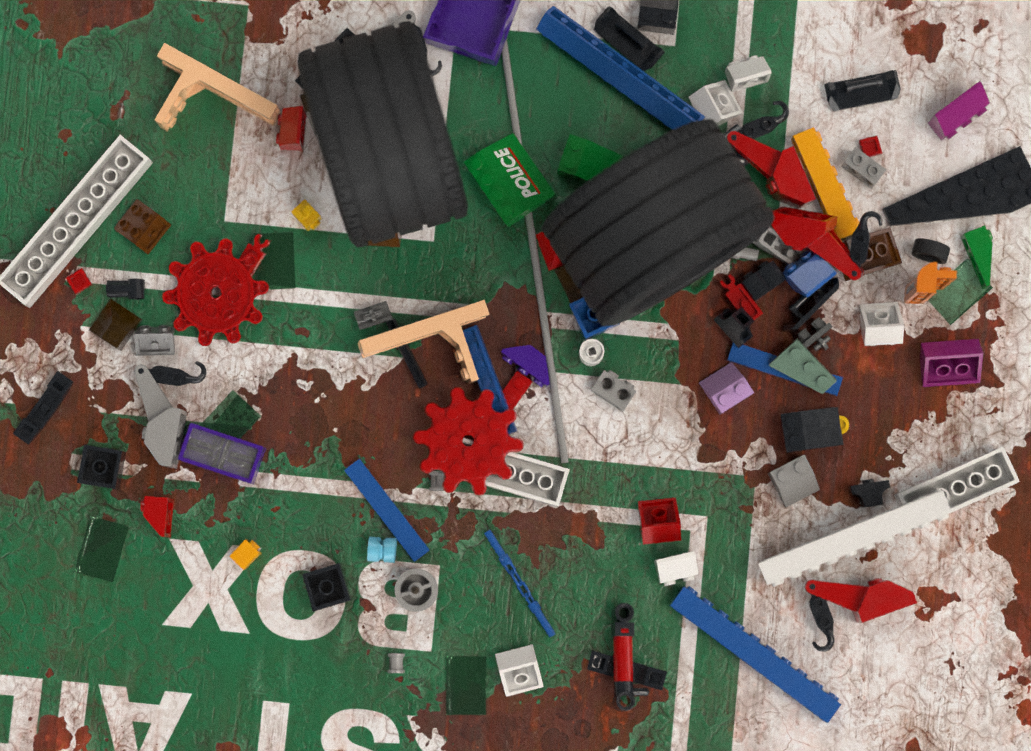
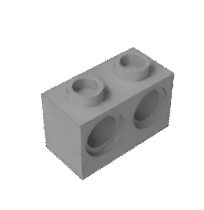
(863, 167)
(610, 395)

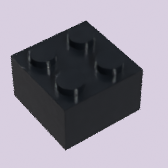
(101, 467)
(327, 587)

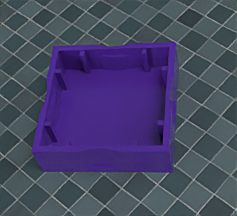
(472, 27)

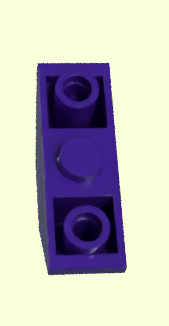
(529, 362)

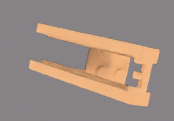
(195, 78)
(444, 324)

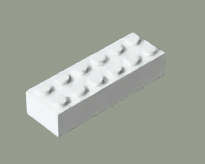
(530, 478)
(967, 481)

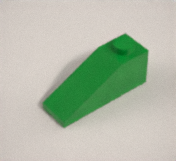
(979, 249)

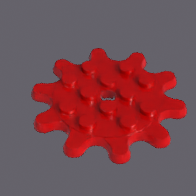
(195, 292)
(471, 462)

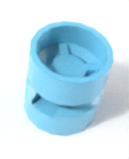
(381, 549)

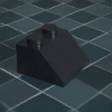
(658, 16)

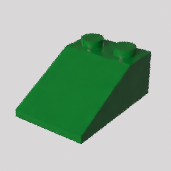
(585, 159)

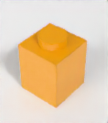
(246, 553)

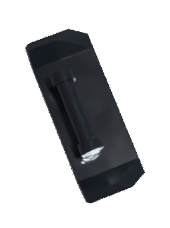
(627, 39)
(863, 91)
(834, 286)

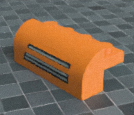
(926, 282)

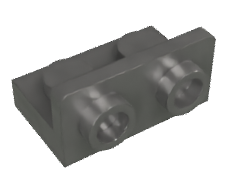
(154, 340)

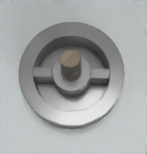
(416, 590)

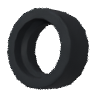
(930, 251)

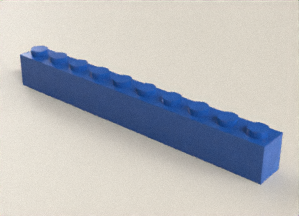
(616, 70)
(756, 655)

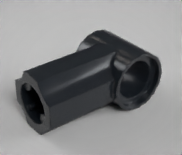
(130, 289)

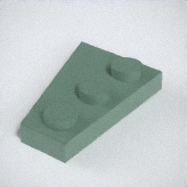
(804, 367)

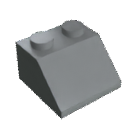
(794, 481)

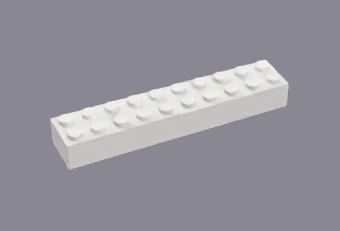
(74, 221)
(854, 537)

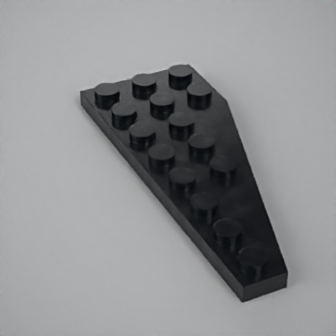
(985, 190)

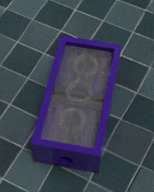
(221, 453)

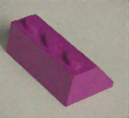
(960, 112)
(951, 362)

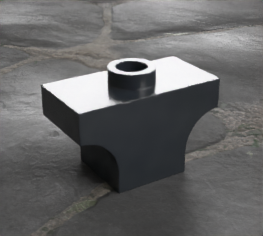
(735, 325)
(869, 492)

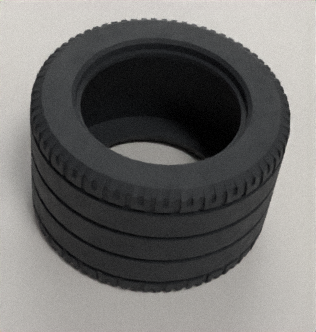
(382, 134)
(657, 221)

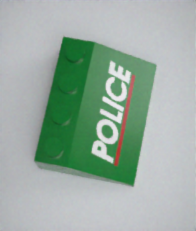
(509, 179)

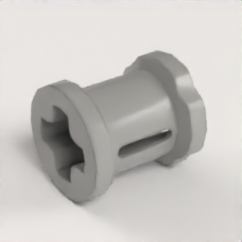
(437, 479)
(396, 662)

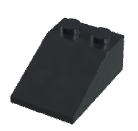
(811, 429)

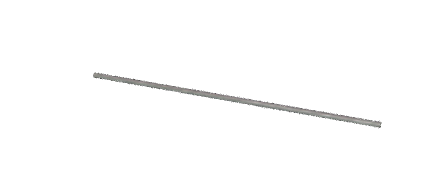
(537, 272)

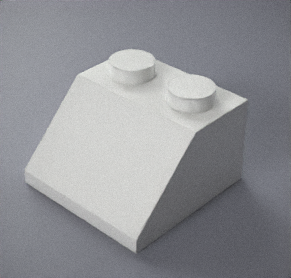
(747, 73)
(716, 102)
(881, 324)
(676, 567)
(519, 670)

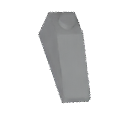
(774, 246)

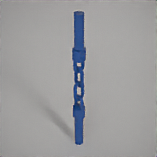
(534, 605)

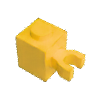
(307, 215)

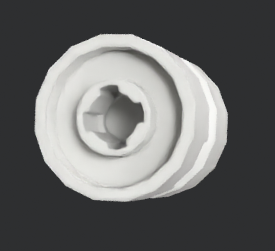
(591, 352)

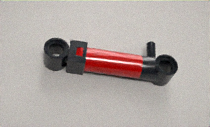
(622, 634)

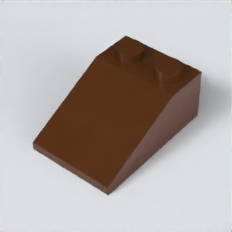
(881, 252)

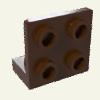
(142, 226)

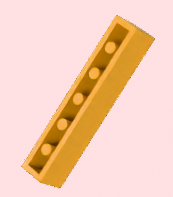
(824, 181)

